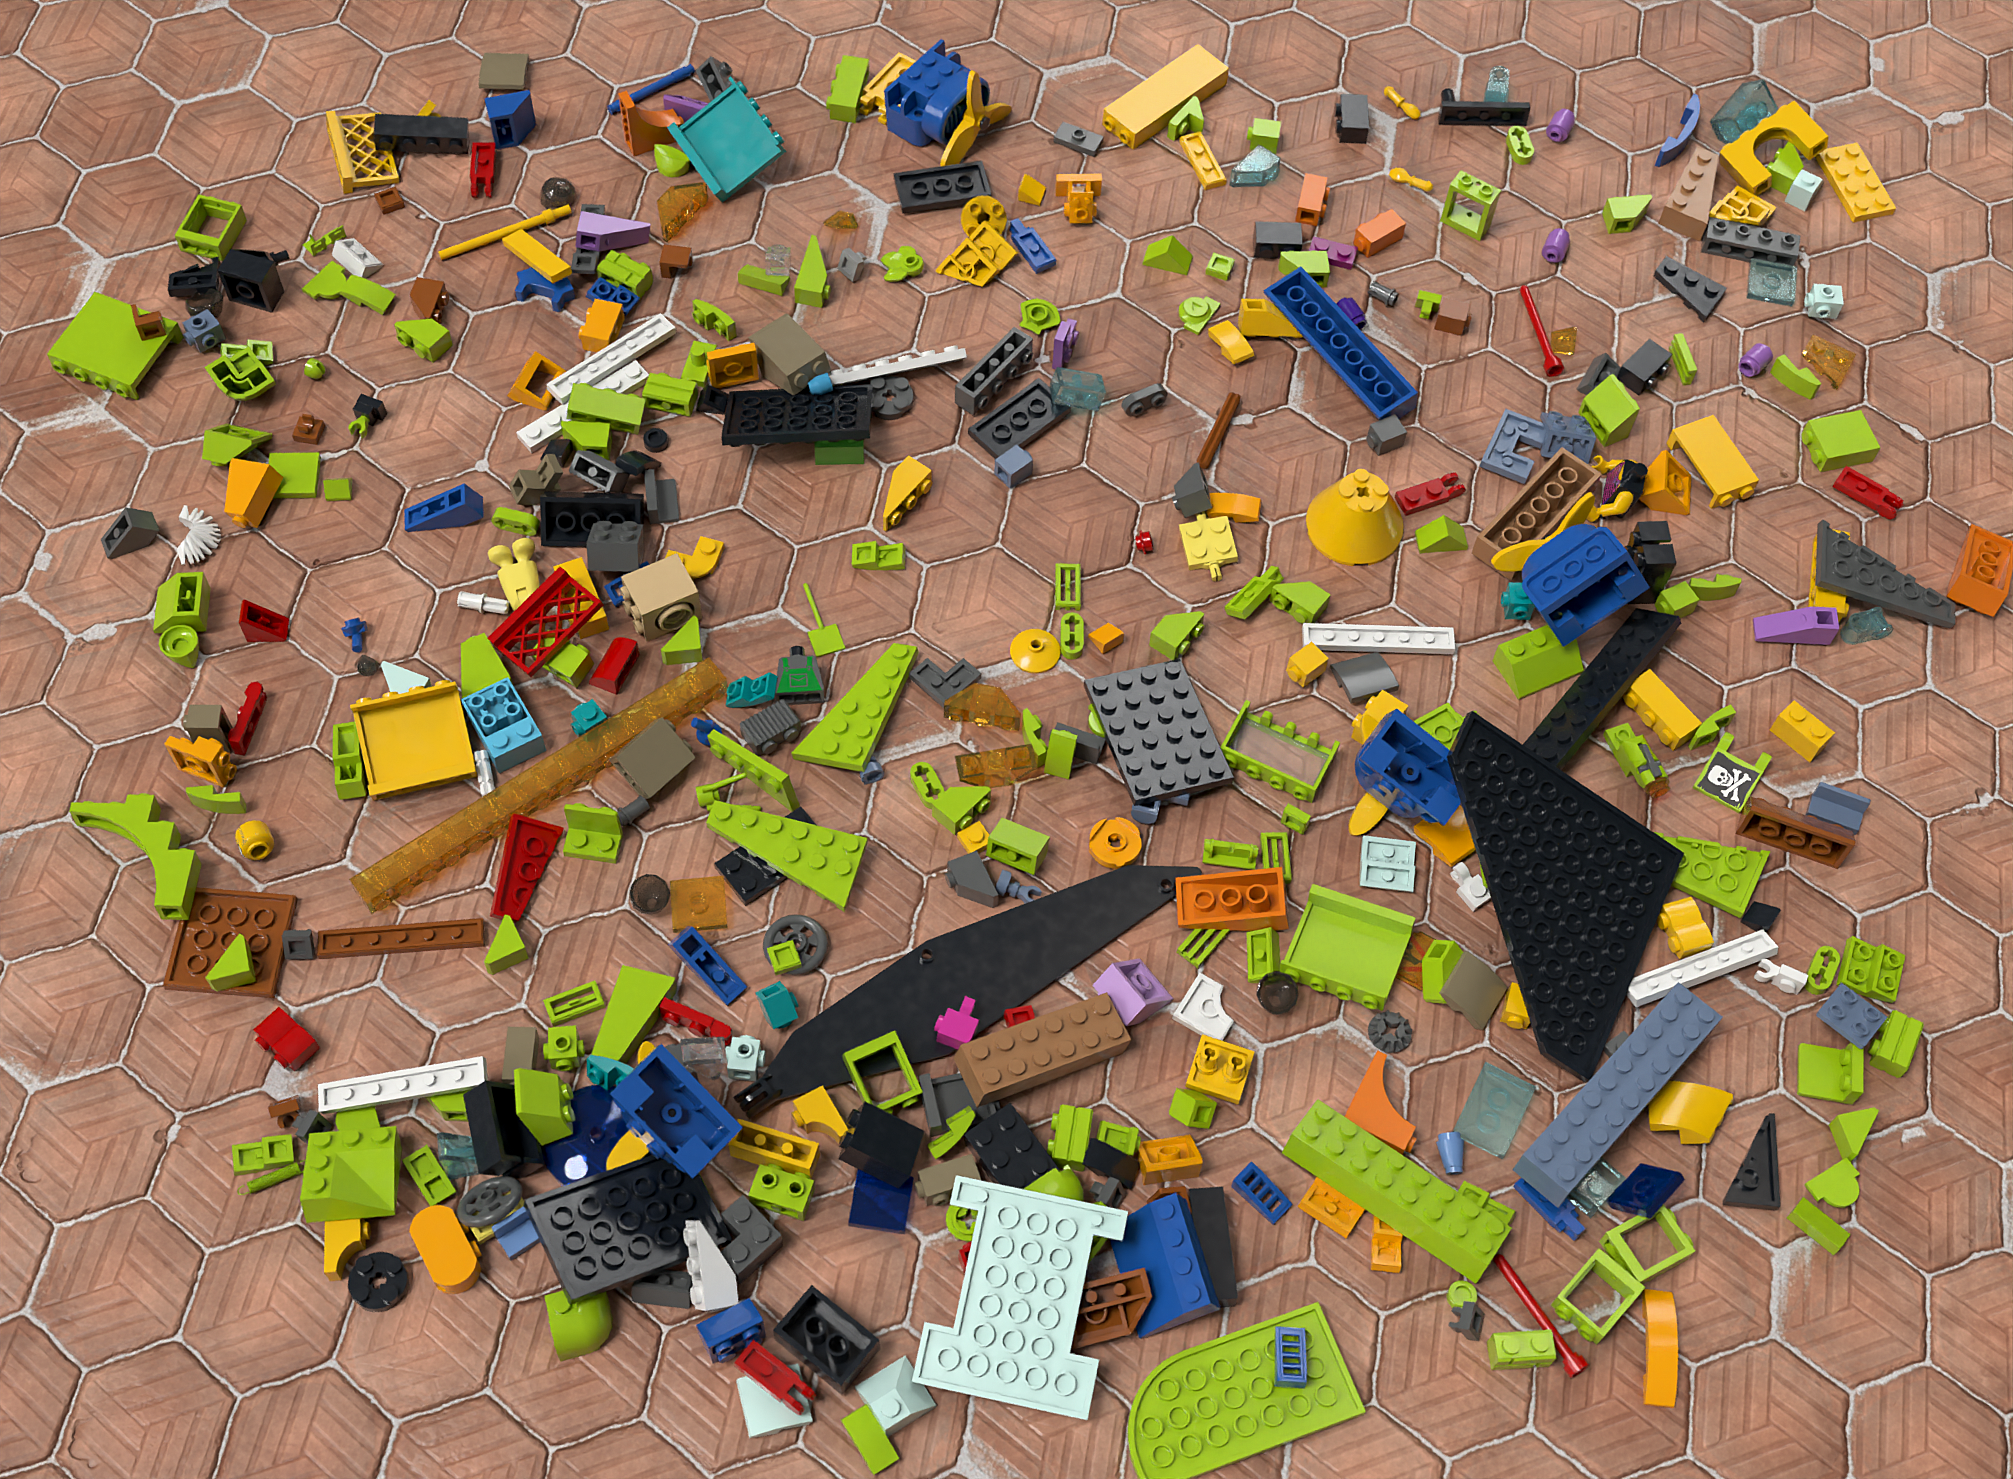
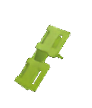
(321, 244)

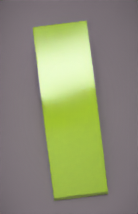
(348, 762)

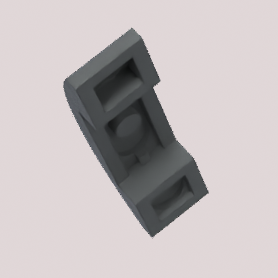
(586, 260)

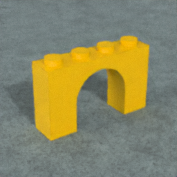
(1788, 124)

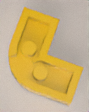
(704, 558)

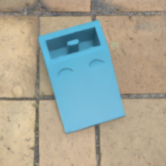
(504, 725)

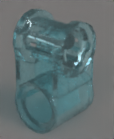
(1497, 86)
(1865, 627)

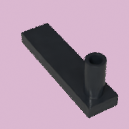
(1481, 113)

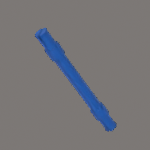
(675, 76)

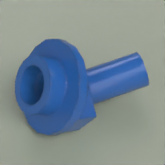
(355, 628)
(704, 728)

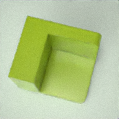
(1192, 1108)

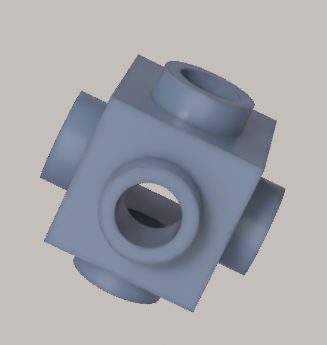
(203, 331)

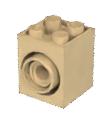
(660, 597)

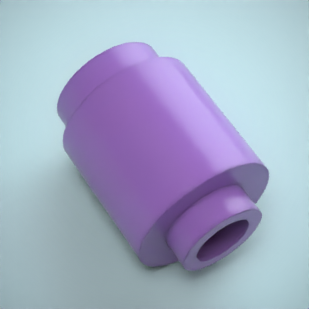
(1560, 125)
(1556, 245)
(1755, 360)

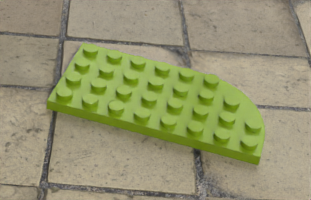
(1223, 1403)

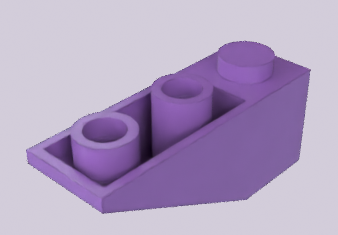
(606, 232)
(1801, 625)

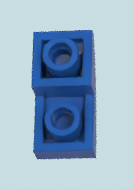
(606, 291)

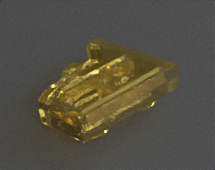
(1828, 359)

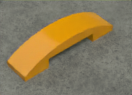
(1661, 1348)

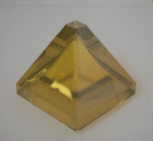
(841, 220)
(1564, 340)

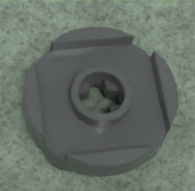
(899, 404)

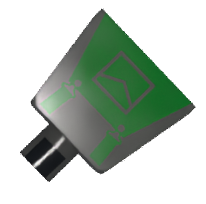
(799, 679)

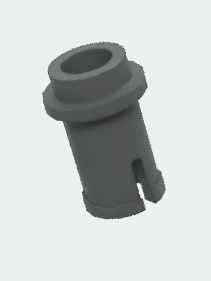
(1383, 293)
(632, 811)

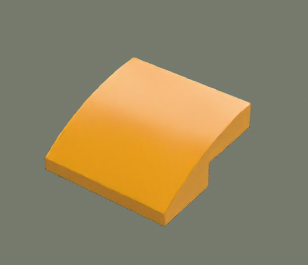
(1449, 842)
(1331, 1207)

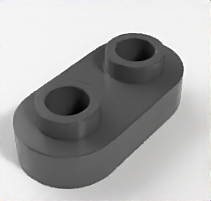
(1144, 399)

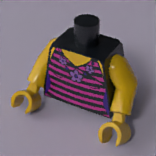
(1622, 486)

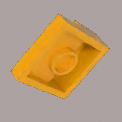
(732, 365)
(202, 759)

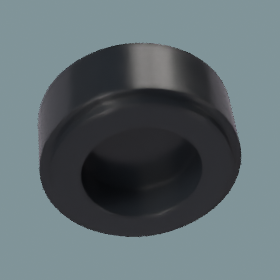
(655, 440)

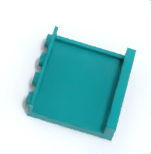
(729, 141)

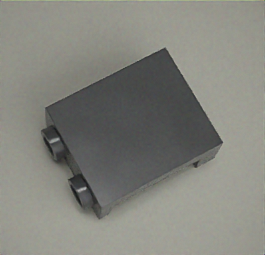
(947, 1096)

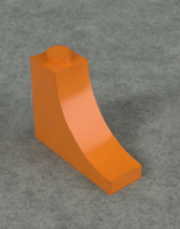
(644, 127)
(1374, 1112)

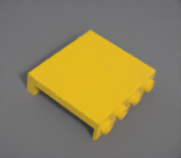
(414, 740)

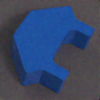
(533, 282)

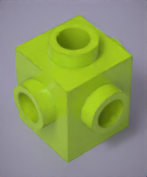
(563, 1048)

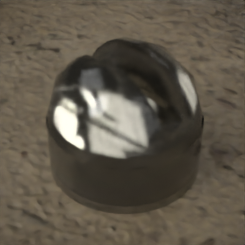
(367, 666)

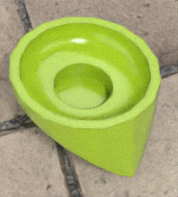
(671, 161)
(180, 645)

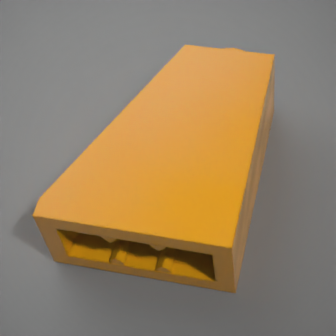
(250, 491)

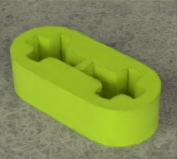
(1515, 145)
(515, 521)
(1066, 636)
(922, 787)
(1828, 972)

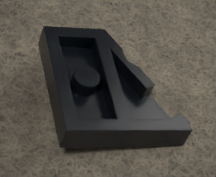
(194, 279)

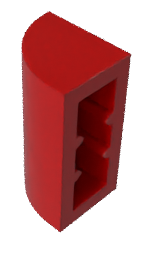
(615, 665)

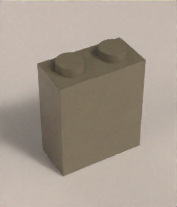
(653, 757)

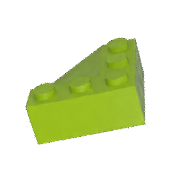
(351, 1174)

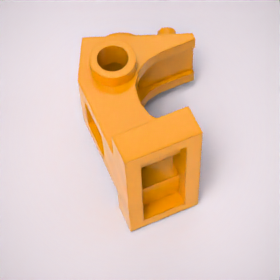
(1079, 198)

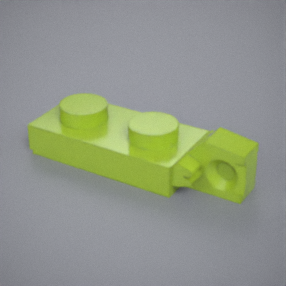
(1253, 593)

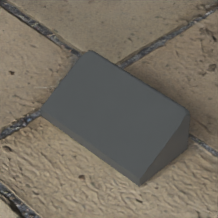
(1598, 371)
(664, 1289)

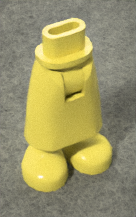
(516, 579)

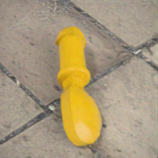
(1410, 109)
(1401, 175)

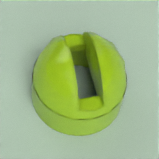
(314, 369)

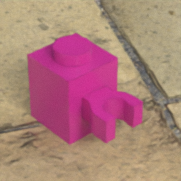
(957, 1027)

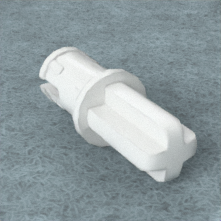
(482, 603)

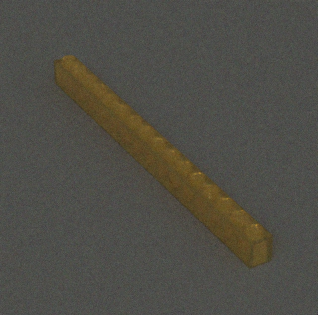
(533, 788)

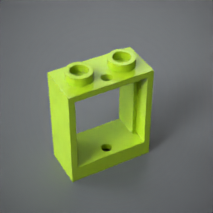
(1463, 218)
(208, 246)
(875, 1046)
(1622, 1255)
(1613, 1275)

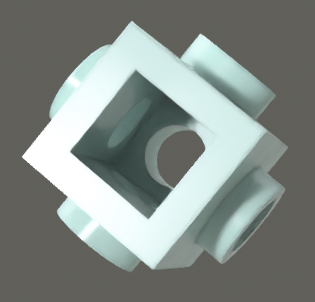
(1824, 301)
(744, 1058)

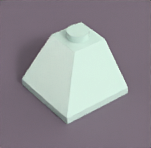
(895, 1397)

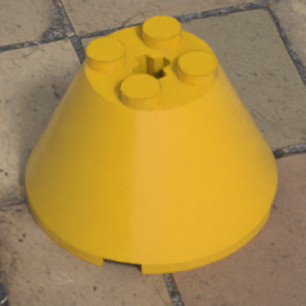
(1355, 520)

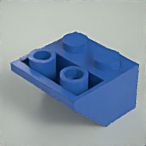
(510, 118)
(731, 1331)

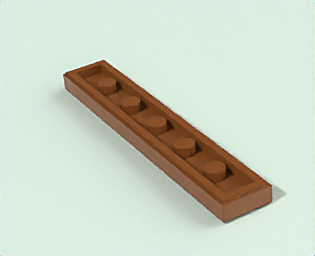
(401, 938)

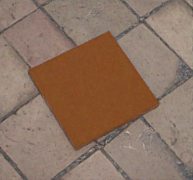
(212, 927)

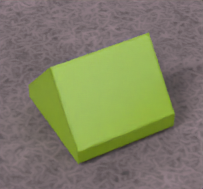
(338, 489)

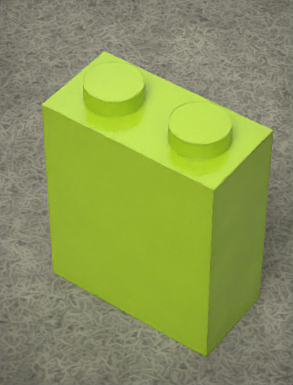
(1840, 441)

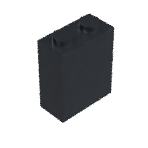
(880, 1144)

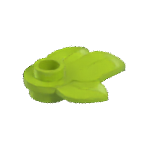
(902, 263)

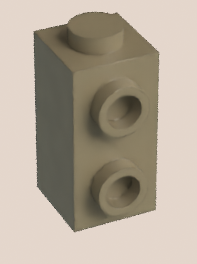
(520, 1051)
(938, 1181)

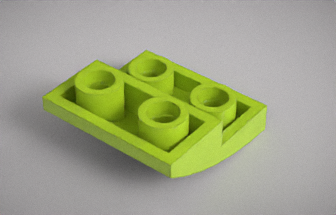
(1871, 970)

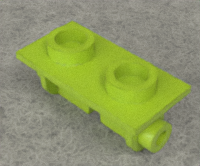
(1230, 854)

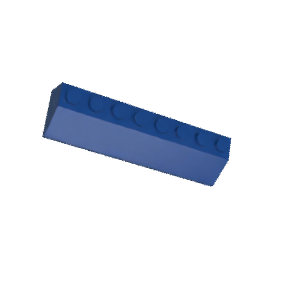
(1342, 345)

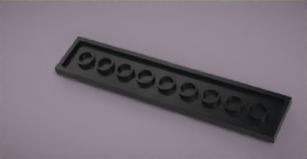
(1601, 685)

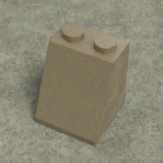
(788, 355)

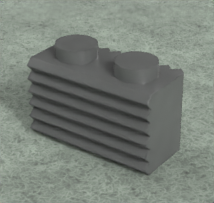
(598, 472)
(770, 728)

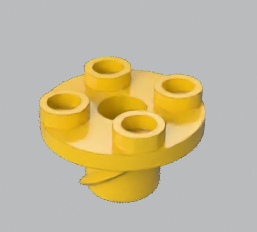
(982, 209)

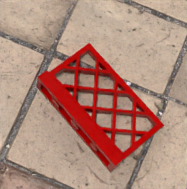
(534, 612)

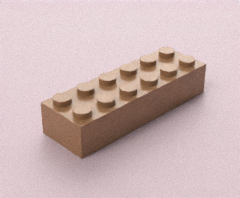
(1538, 506)
(1041, 1049)

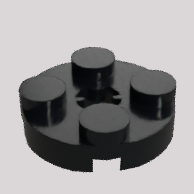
(389, 1293)

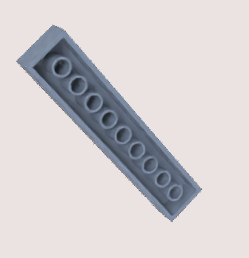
(1616, 1094)

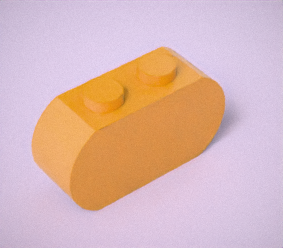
(446, 1249)

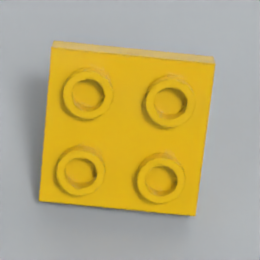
(1219, 1069)

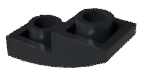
(636, 462)
(1110, 1162)

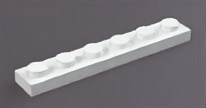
(613, 357)
(905, 363)
(549, 426)
(1379, 638)
(1701, 967)
(402, 1085)

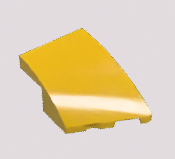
(1743, 208)
(979, 256)
(1690, 1109)

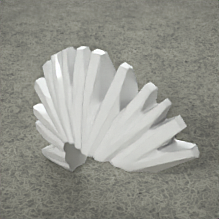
(200, 537)

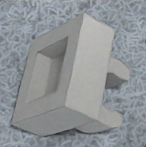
(851, 264)

